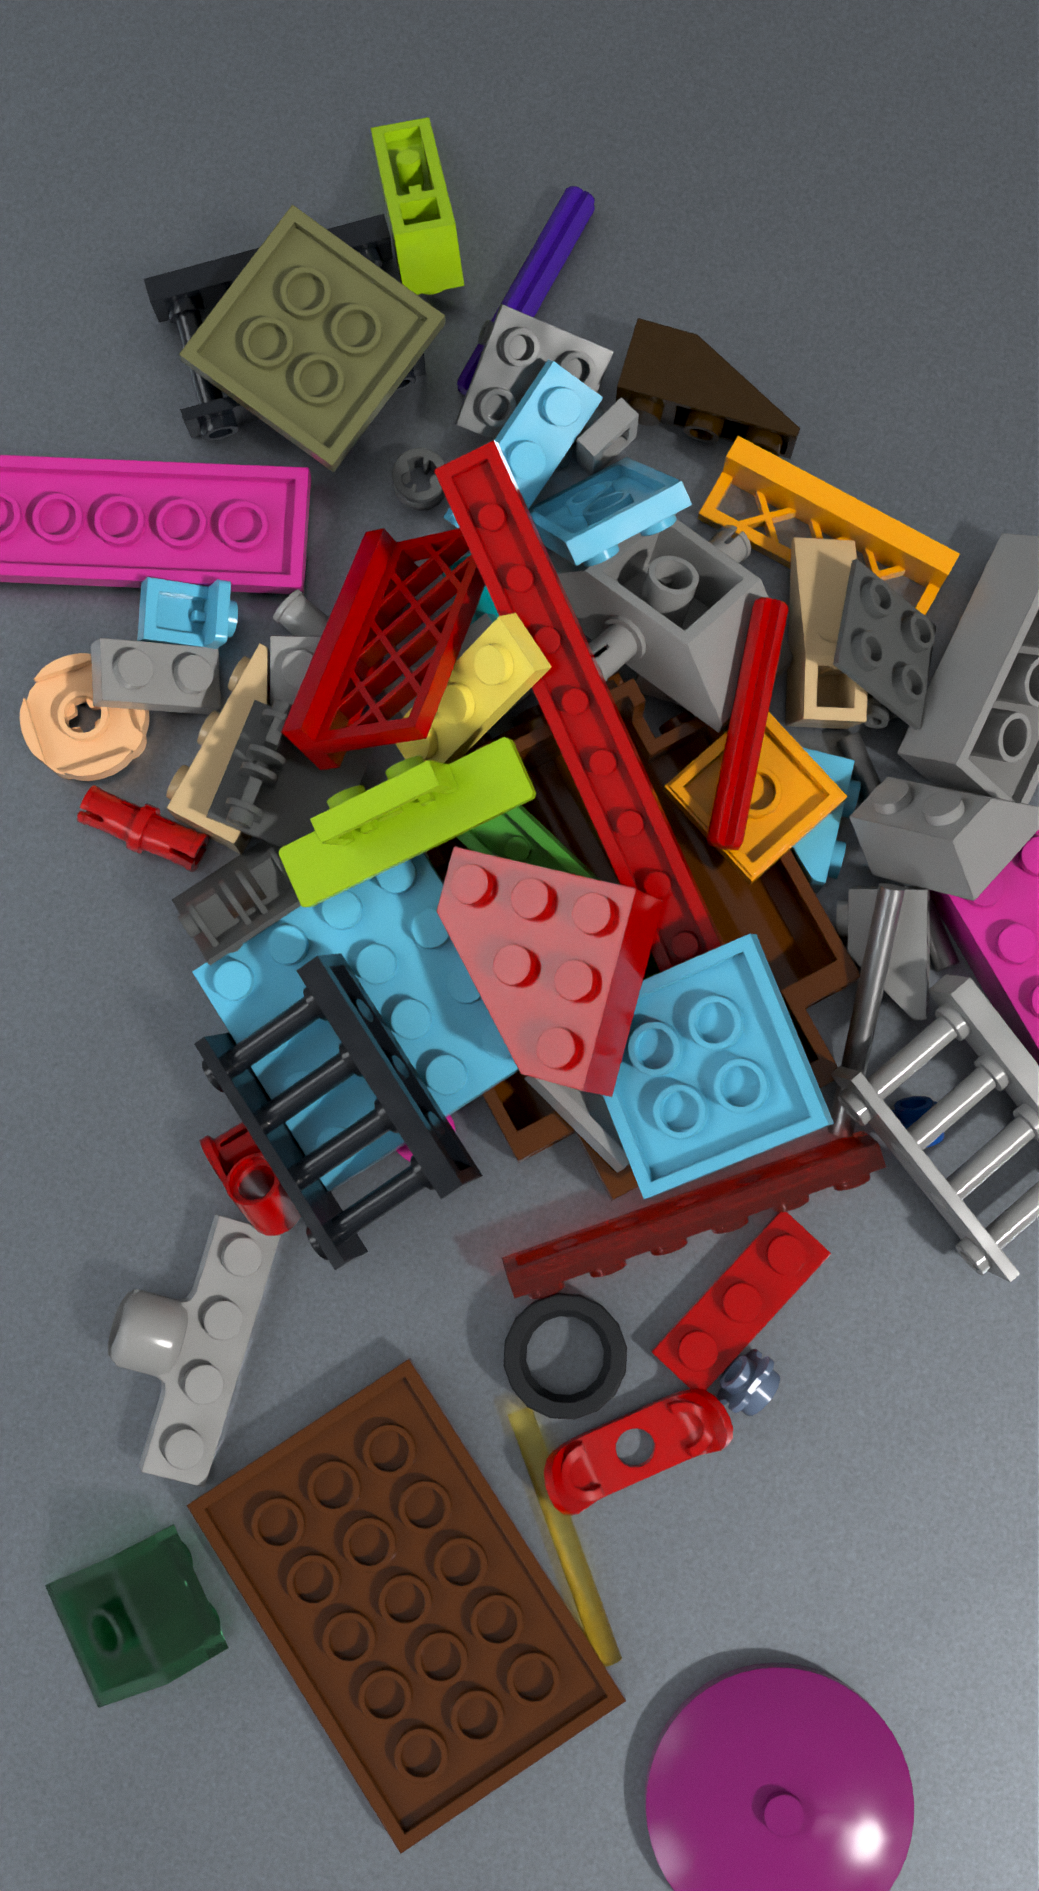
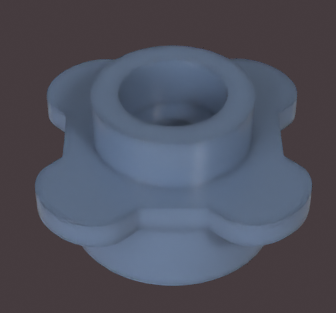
(748, 1383)

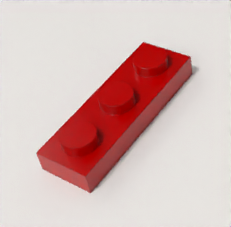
(740, 1302)

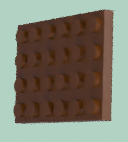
(406, 1604)

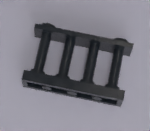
(190, 291)
(400, 1107)

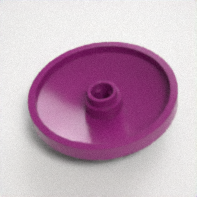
(778, 1787)

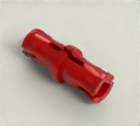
(143, 828)

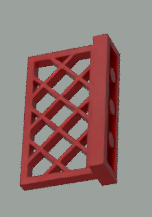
(366, 627)

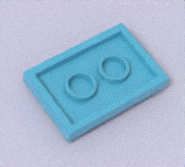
(607, 508)

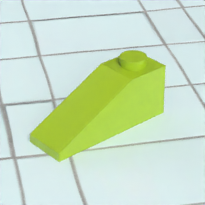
(418, 206)

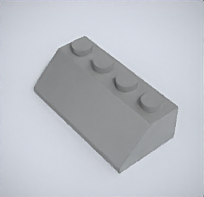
(985, 694)

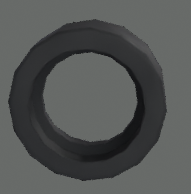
(564, 1405)

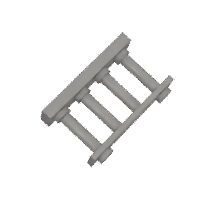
(1001, 1065)

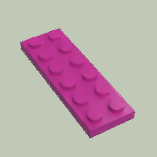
(154, 520)

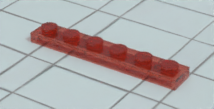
(717, 1207)

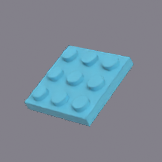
(711, 1070)

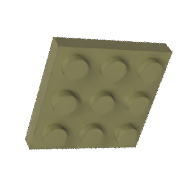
(312, 338)

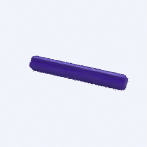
(541, 264)

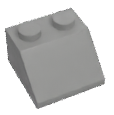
(941, 835)

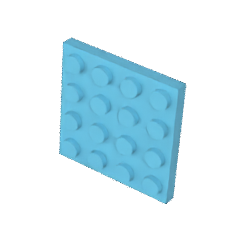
(411, 975)

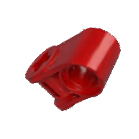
(248, 1179)

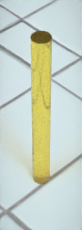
(565, 1540)

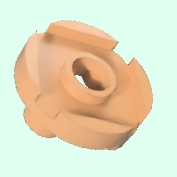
(70, 751)

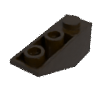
(688, 385)

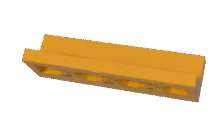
(825, 511)

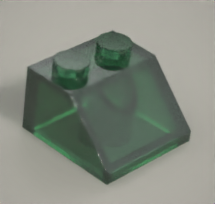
(137, 1617)

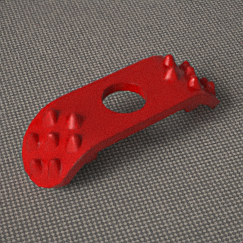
(681, 1429)

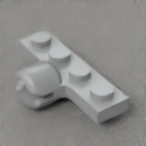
(195, 1348)

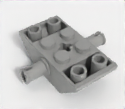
(672, 614)

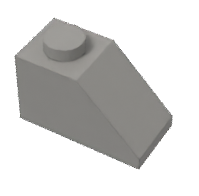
(910, 958)

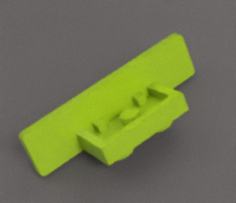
(403, 818)

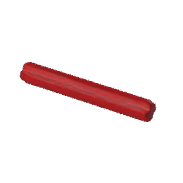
(747, 724)

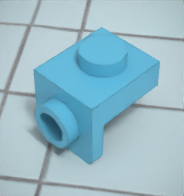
(186, 613)

